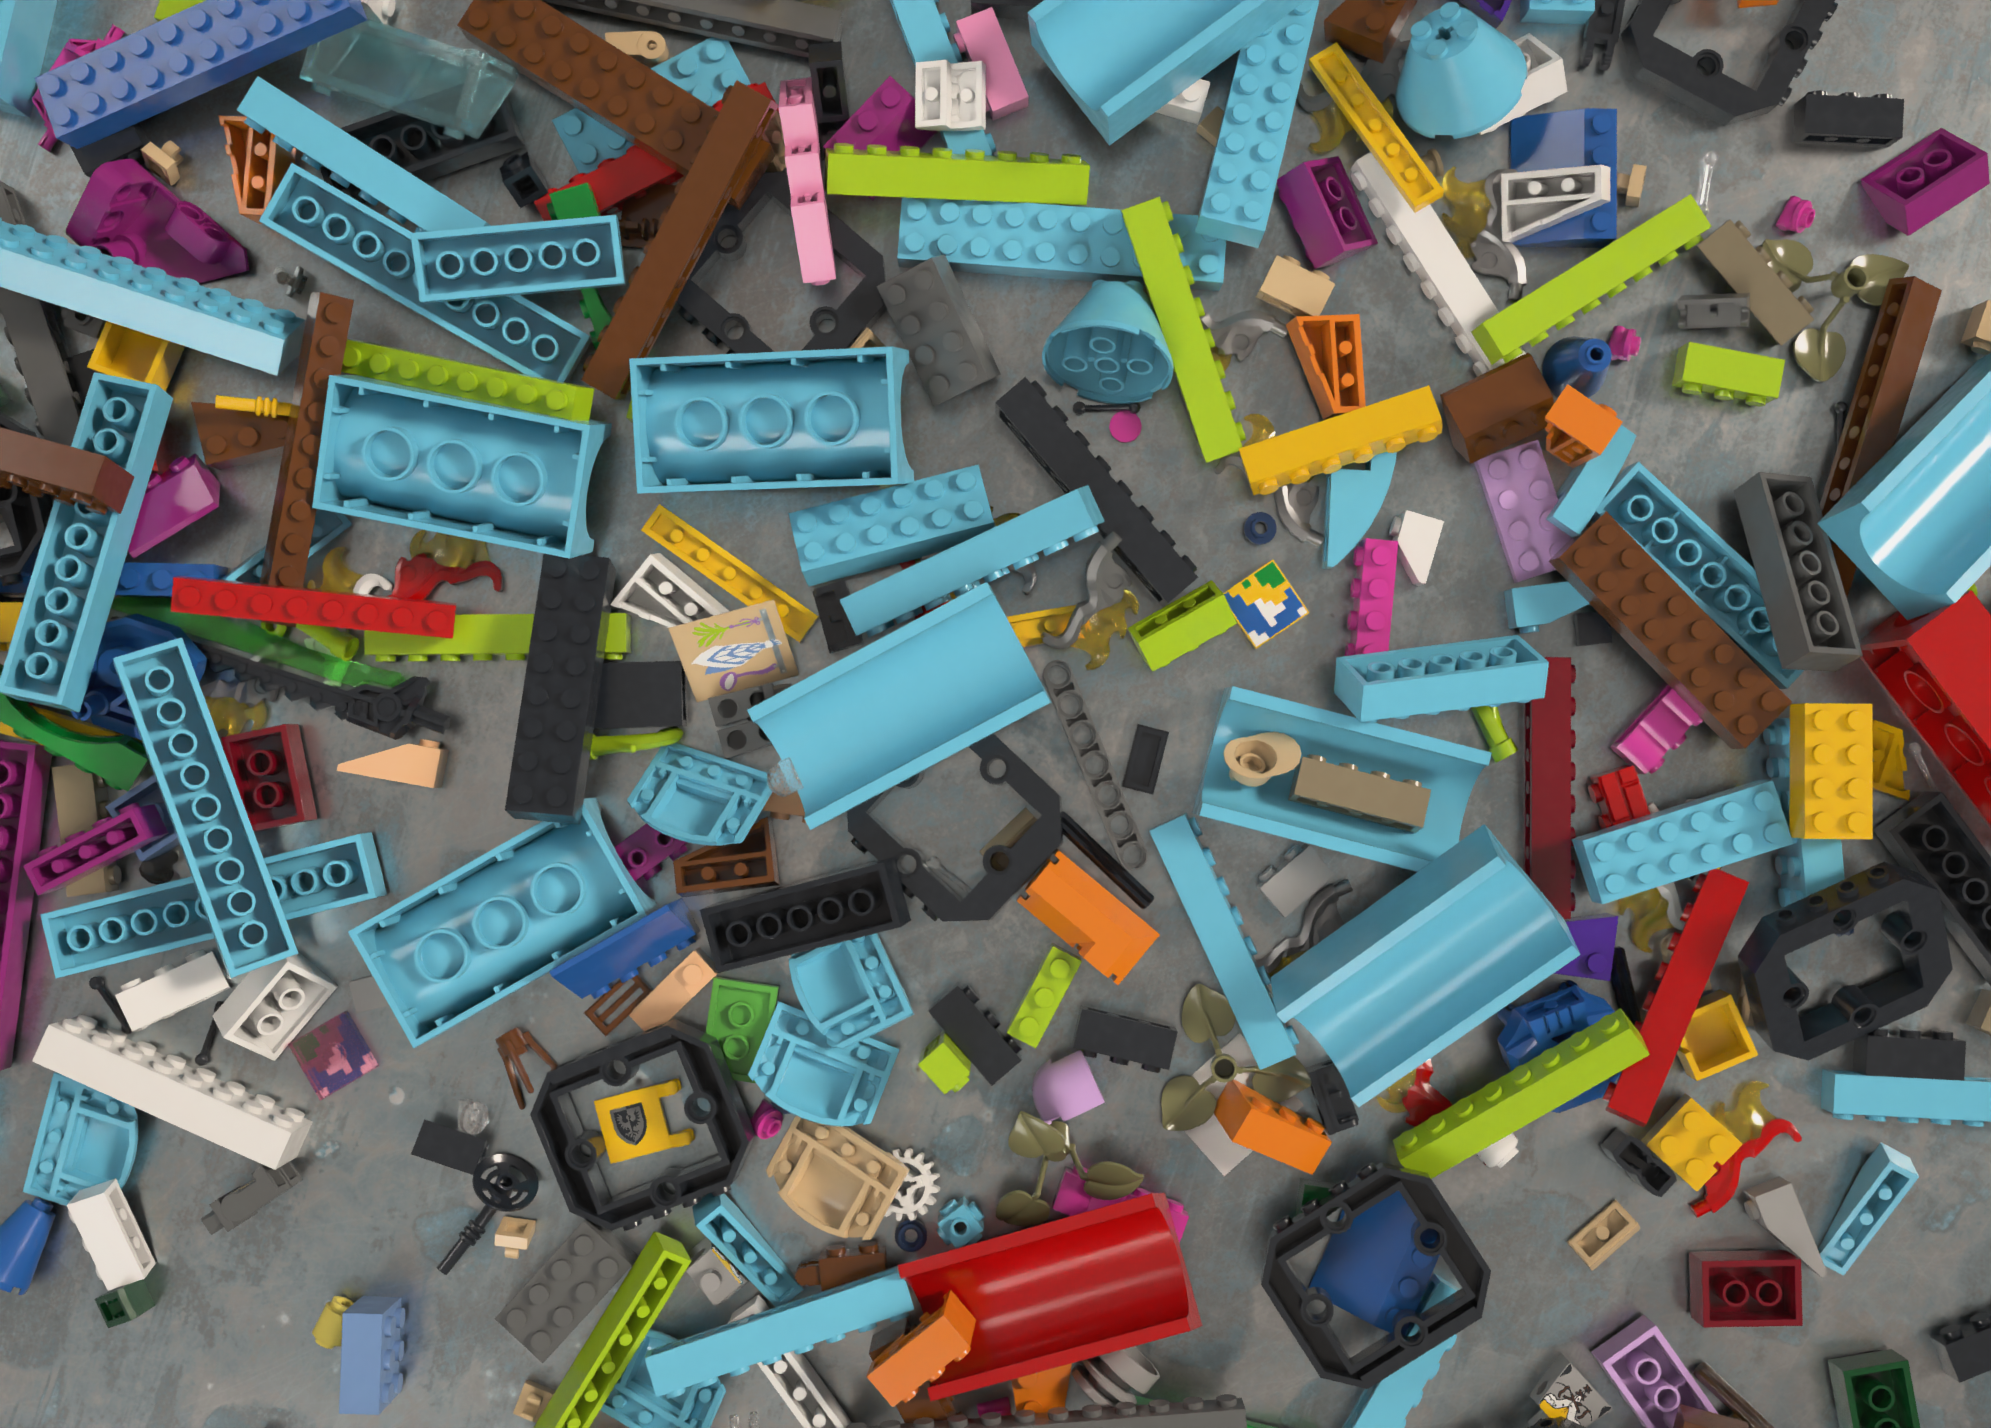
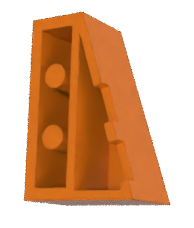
(256, 165)
(1331, 360)
(1579, 428)
(1271, 1128)
(923, 1351)
(1042, 1389)

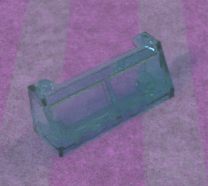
(411, 76)

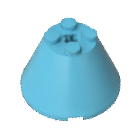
(1458, 74)
(1110, 346)

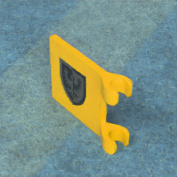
(636, 1122)

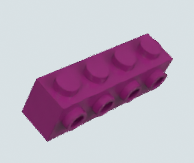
(96, 848)
(646, 850)

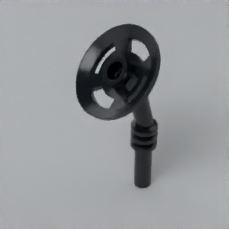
(499, 1200)

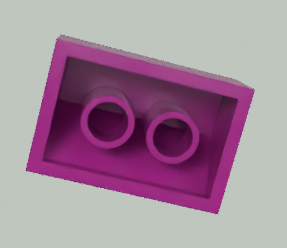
(884, 120)
(1927, 180)
(1325, 211)
(174, 501)

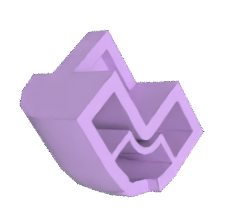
(1065, 1088)

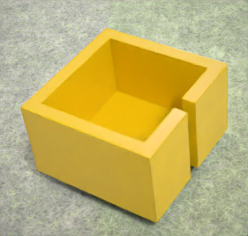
(135, 355)
(1715, 1037)
(1691, 1142)

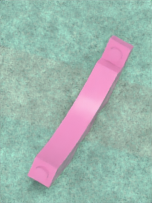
(806, 181)

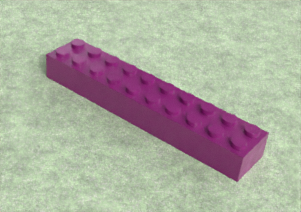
(22, 809)

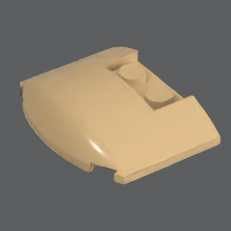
(835, 1178)

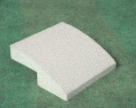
(950, 96)

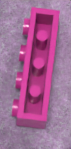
(1372, 596)

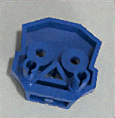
(104, 695)
(1547, 1023)

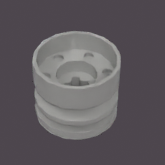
(1110, 1379)

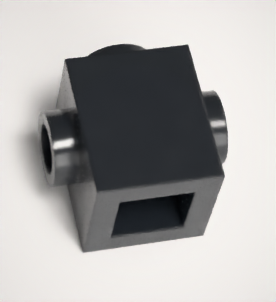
(523, 179)

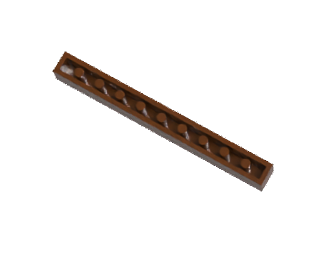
(680, 238)
(1881, 393)
(292, 509)

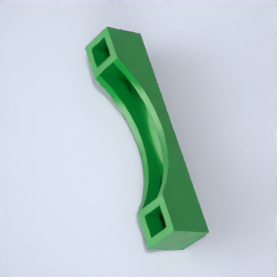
(581, 203)
(114, 758)

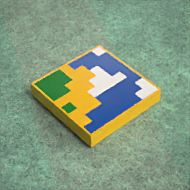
(1264, 604)

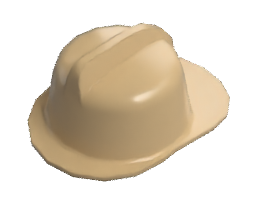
(1260, 757)

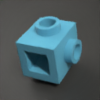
(963, 1212)

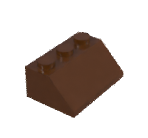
(1497, 408)

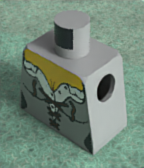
(714, 1272)
(1567, 1394)

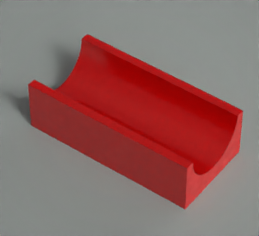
(1942, 684)
(1061, 1292)

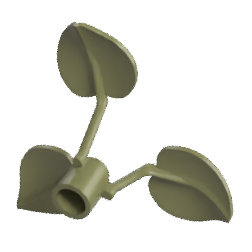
(1867, 276)
(1185, 1101)
(1034, 1137)

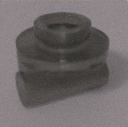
(295, 282)
(159, 869)

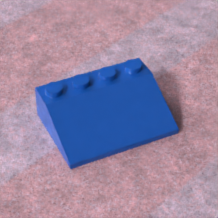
(1569, 141)
(627, 950)
(1375, 1264)

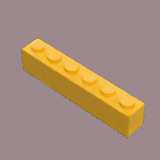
(1341, 441)

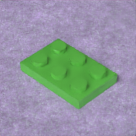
(739, 1021)

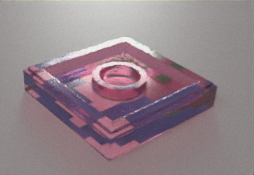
(333, 1055)

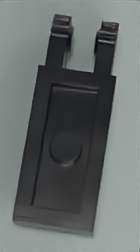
(1602, 28)

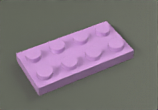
(1520, 501)

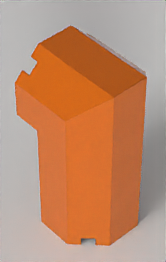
(1088, 915)

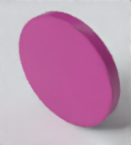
(1125, 426)

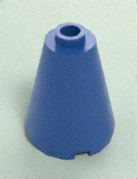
(1578, 363)
(23, 1242)

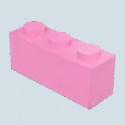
(984, 41)

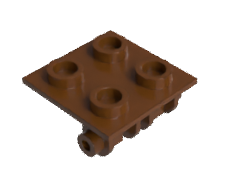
(642, 215)

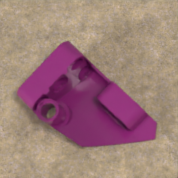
(140, 219)

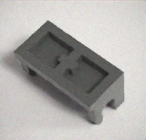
(1714, 310)

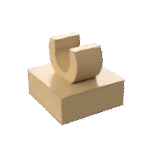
(163, 161)
(1632, 185)
(514, 1235)
(533, 1400)

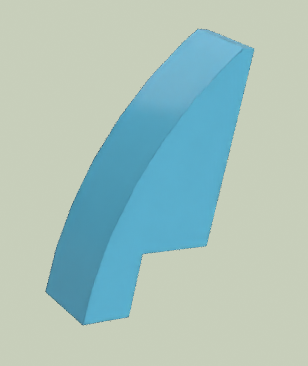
(1589, 484)
(1352, 505)

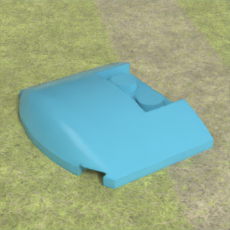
(699, 796)
(849, 989)
(815, 1077)
(81, 1141)
(636, 1404)

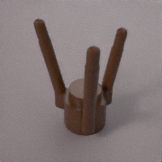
(511, 1047)

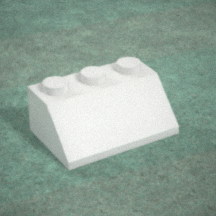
(1544, 79)
(273, 1005)

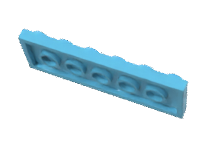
(700, 70)

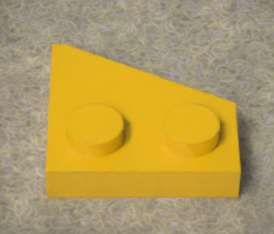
(1889, 760)

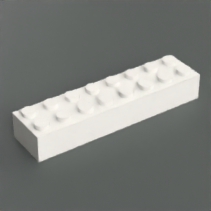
(173, 1090)

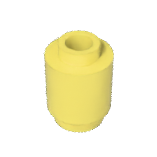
(329, 1325)

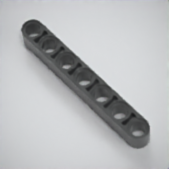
(1106, 777)

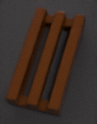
(598, 1021)

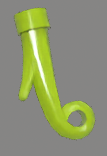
(339, 643)
(1493, 730)
(636, 742)

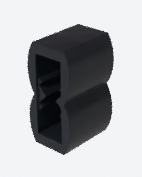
(1638, 1162)

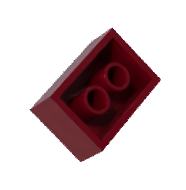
(271, 776)
(1745, 1288)

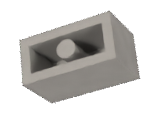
(1294, 879)

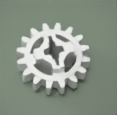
(908, 1196)

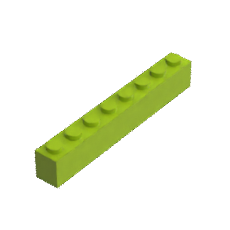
(956, 175)
(1591, 279)
(1180, 323)
(468, 380)
(484, 637)
(1522, 1095)
(617, 1334)

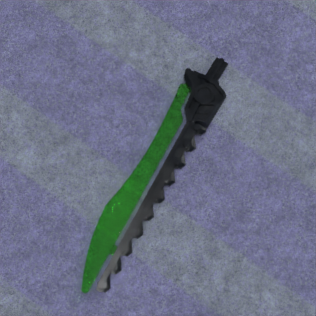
(367, 706)

